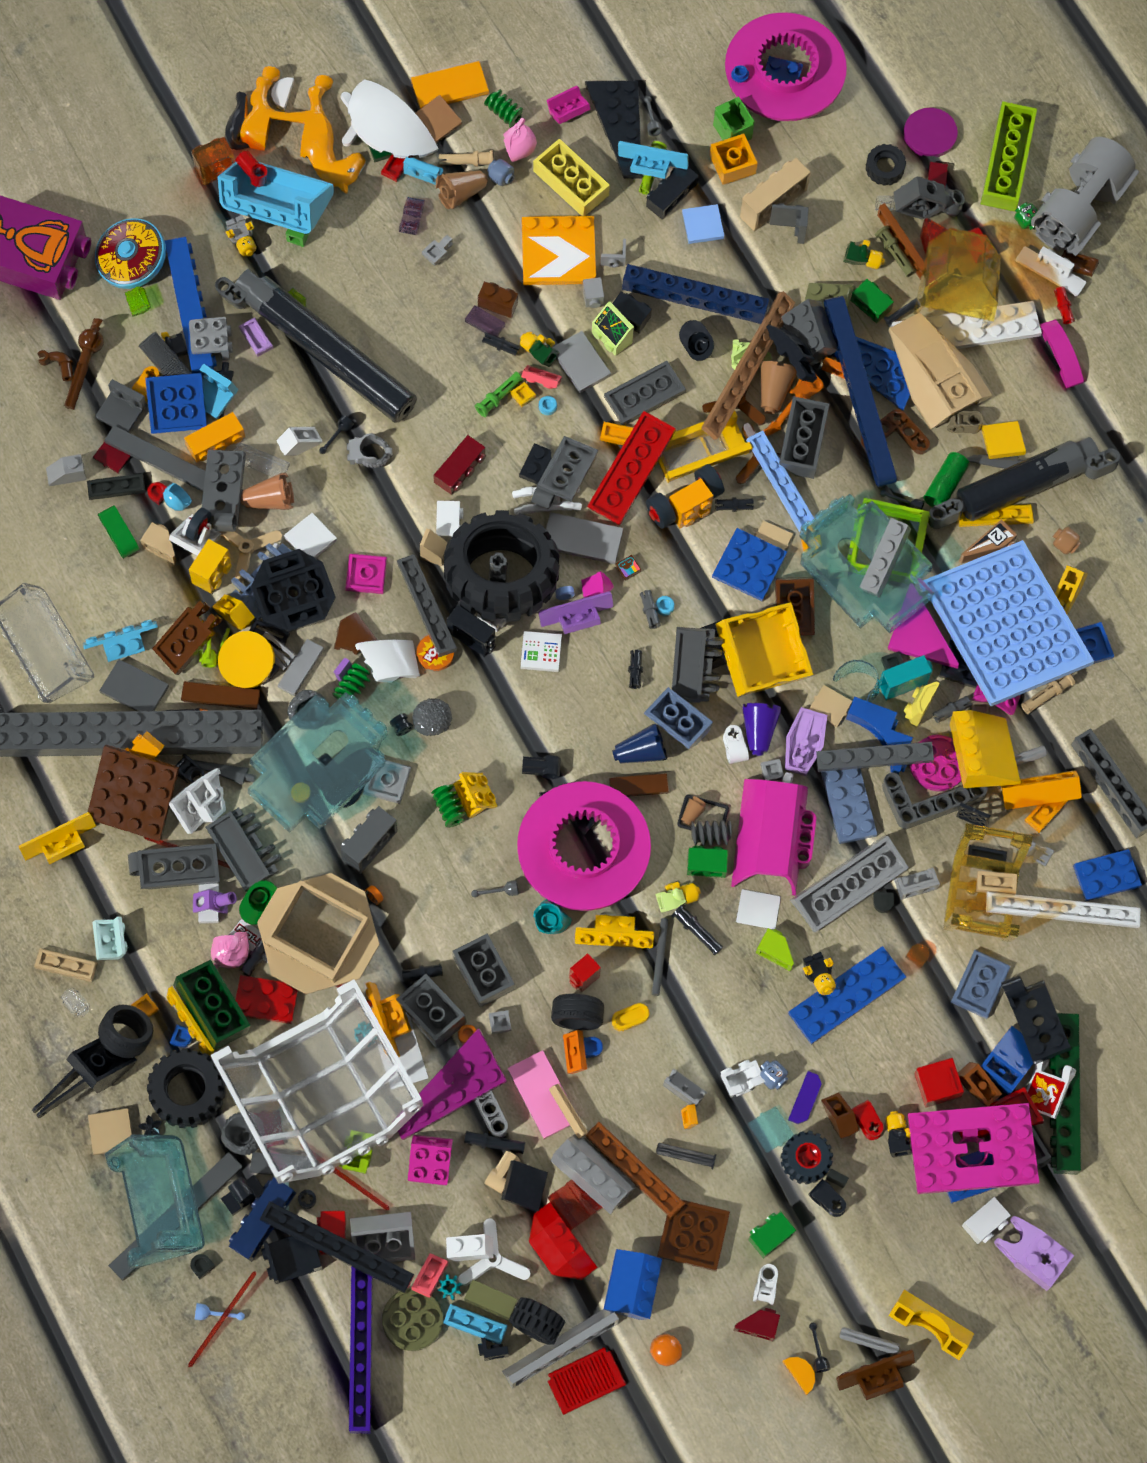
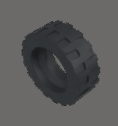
(879, 176)

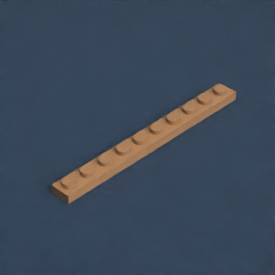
(746, 368)

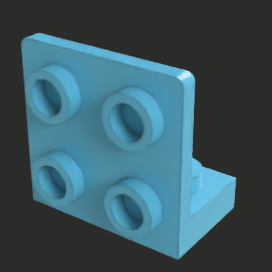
(217, 391)

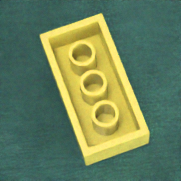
(571, 177)

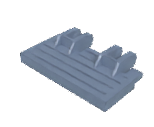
(247, 596)

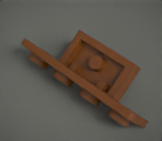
(877, 1377)

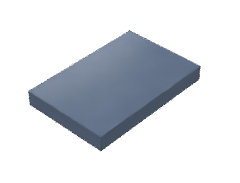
(980, 984)

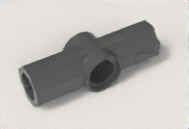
(498, 568)

